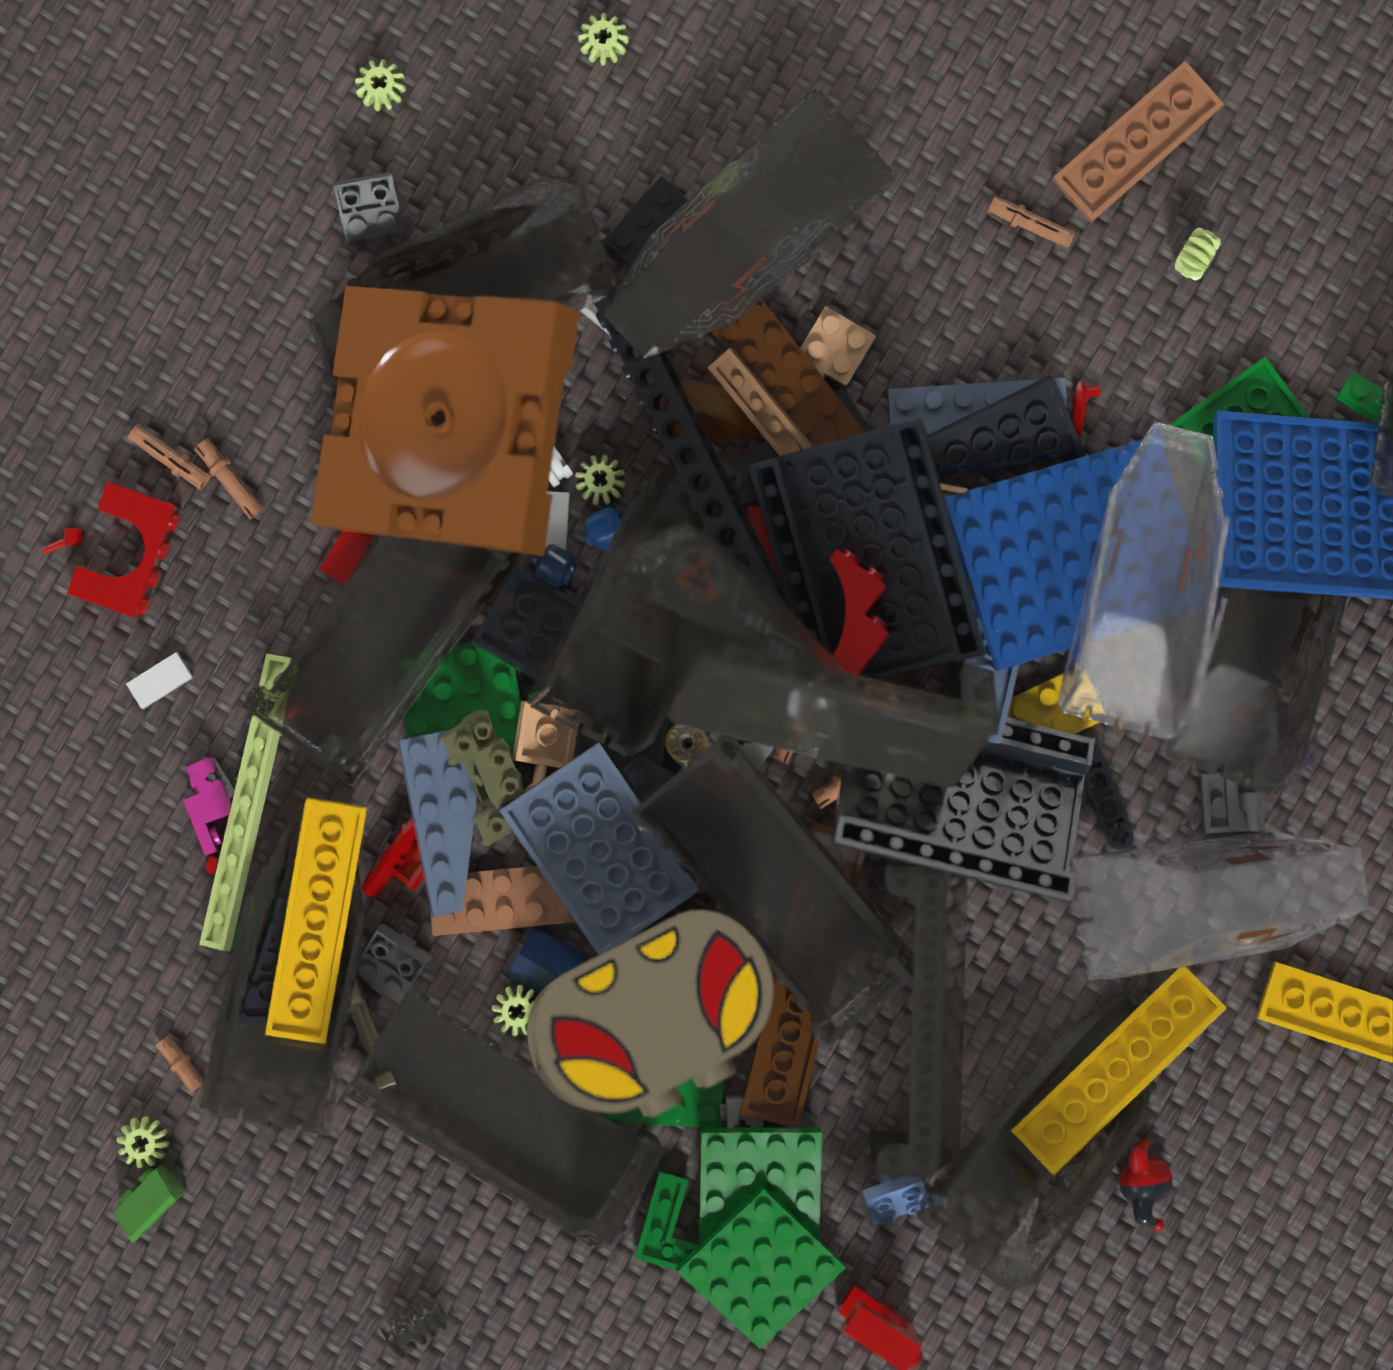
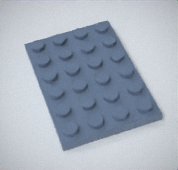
(594, 854)

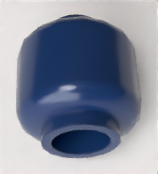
(555, 566)

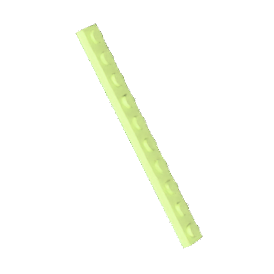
(242, 823)

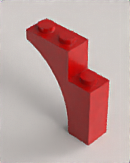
(860, 635)

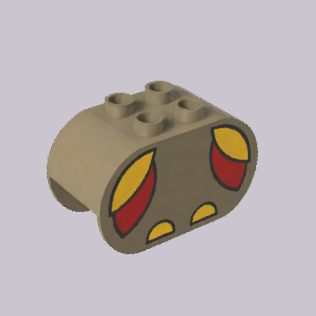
(652, 1015)

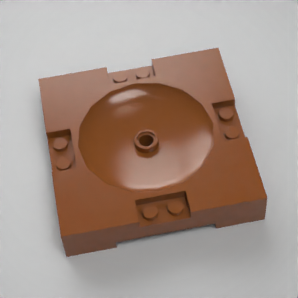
(426, 358)

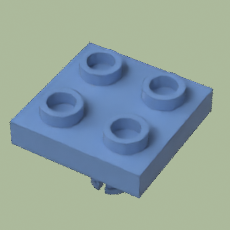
(893, 1197)

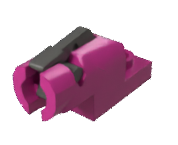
(210, 803)

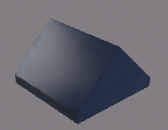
(543, 961)

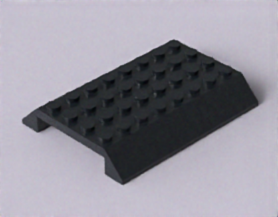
(887, 509)
(1001, 824)

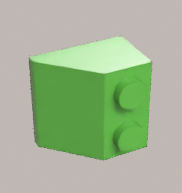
(148, 1202)

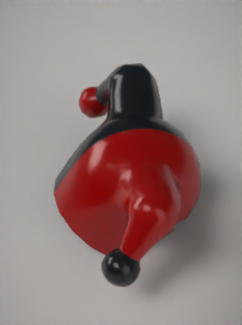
(1145, 1182)

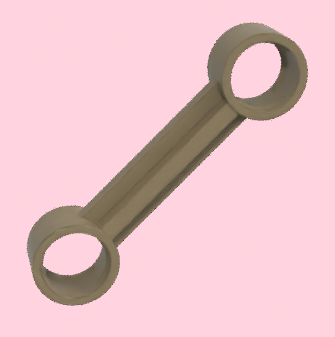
(367, 1029)

